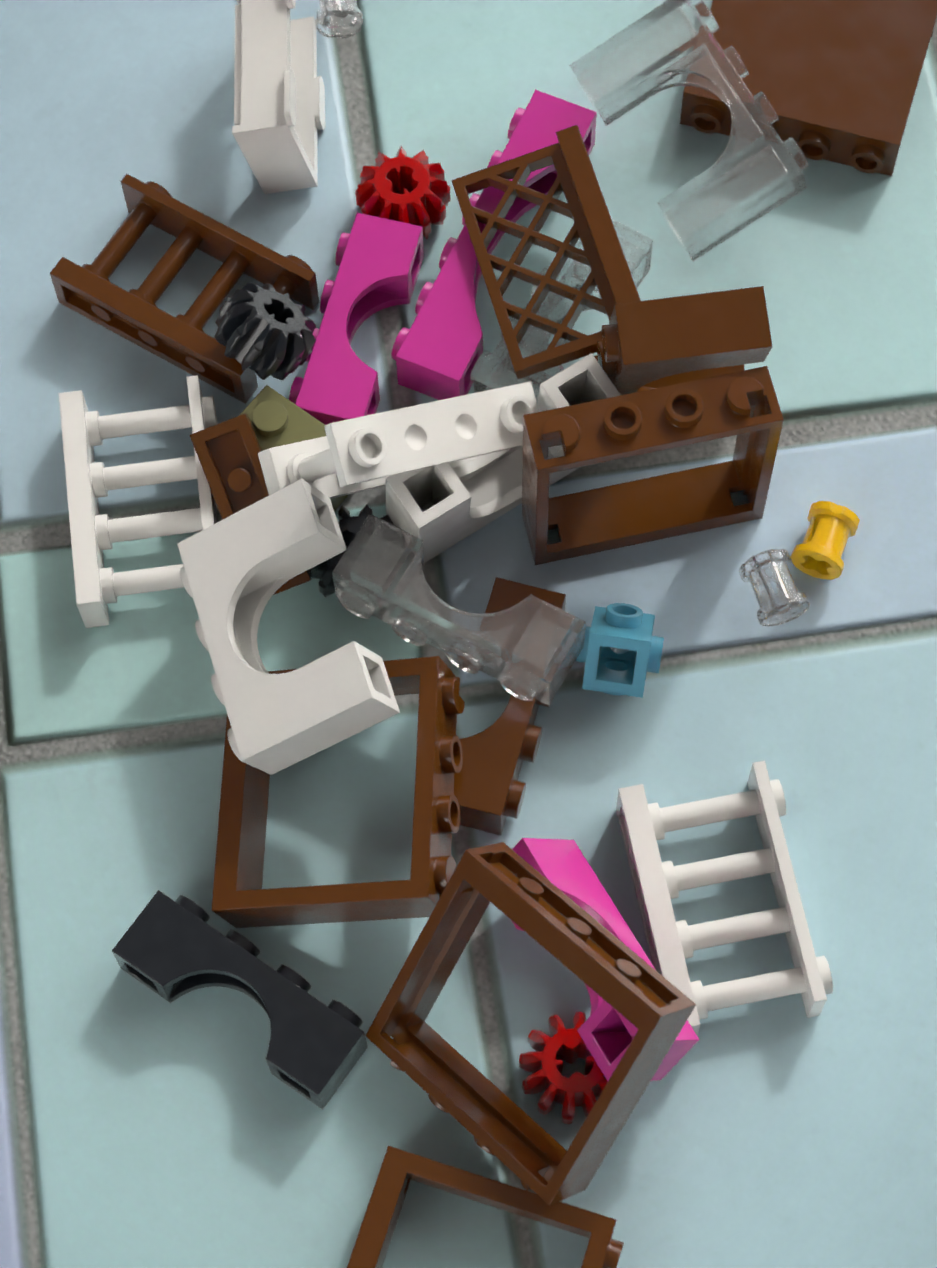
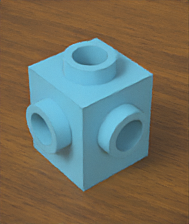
(620, 650)

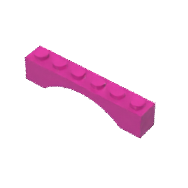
(446, 334)

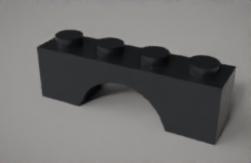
(178, 952)

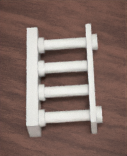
(370, 448)
(90, 480)
(660, 881)

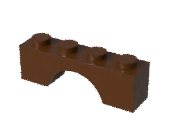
(493, 758)

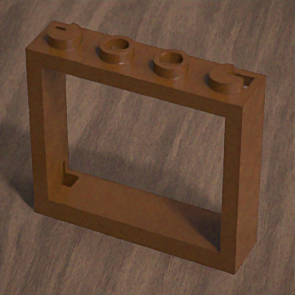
(642, 424)
(436, 816)
(584, 947)
(402, 1166)

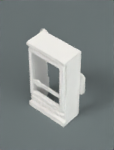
(277, 94)

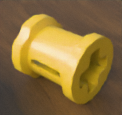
(825, 540)

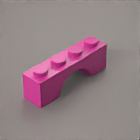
(375, 272)
(606, 1030)

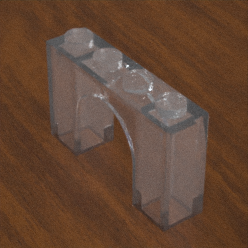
(678, 49)

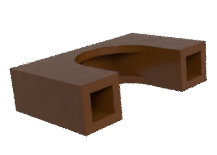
(684, 338)

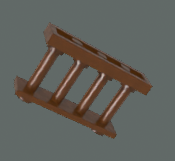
(135, 312)

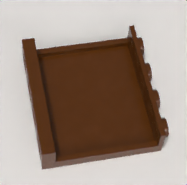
(830, 70)

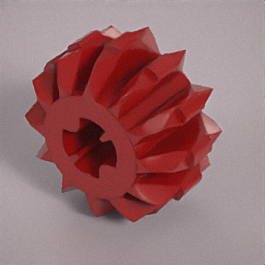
(404, 190)
(547, 1069)

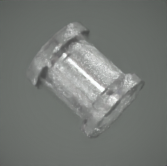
(332, 18)
(774, 567)

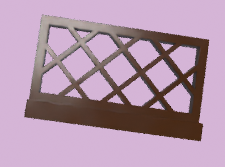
(591, 225)

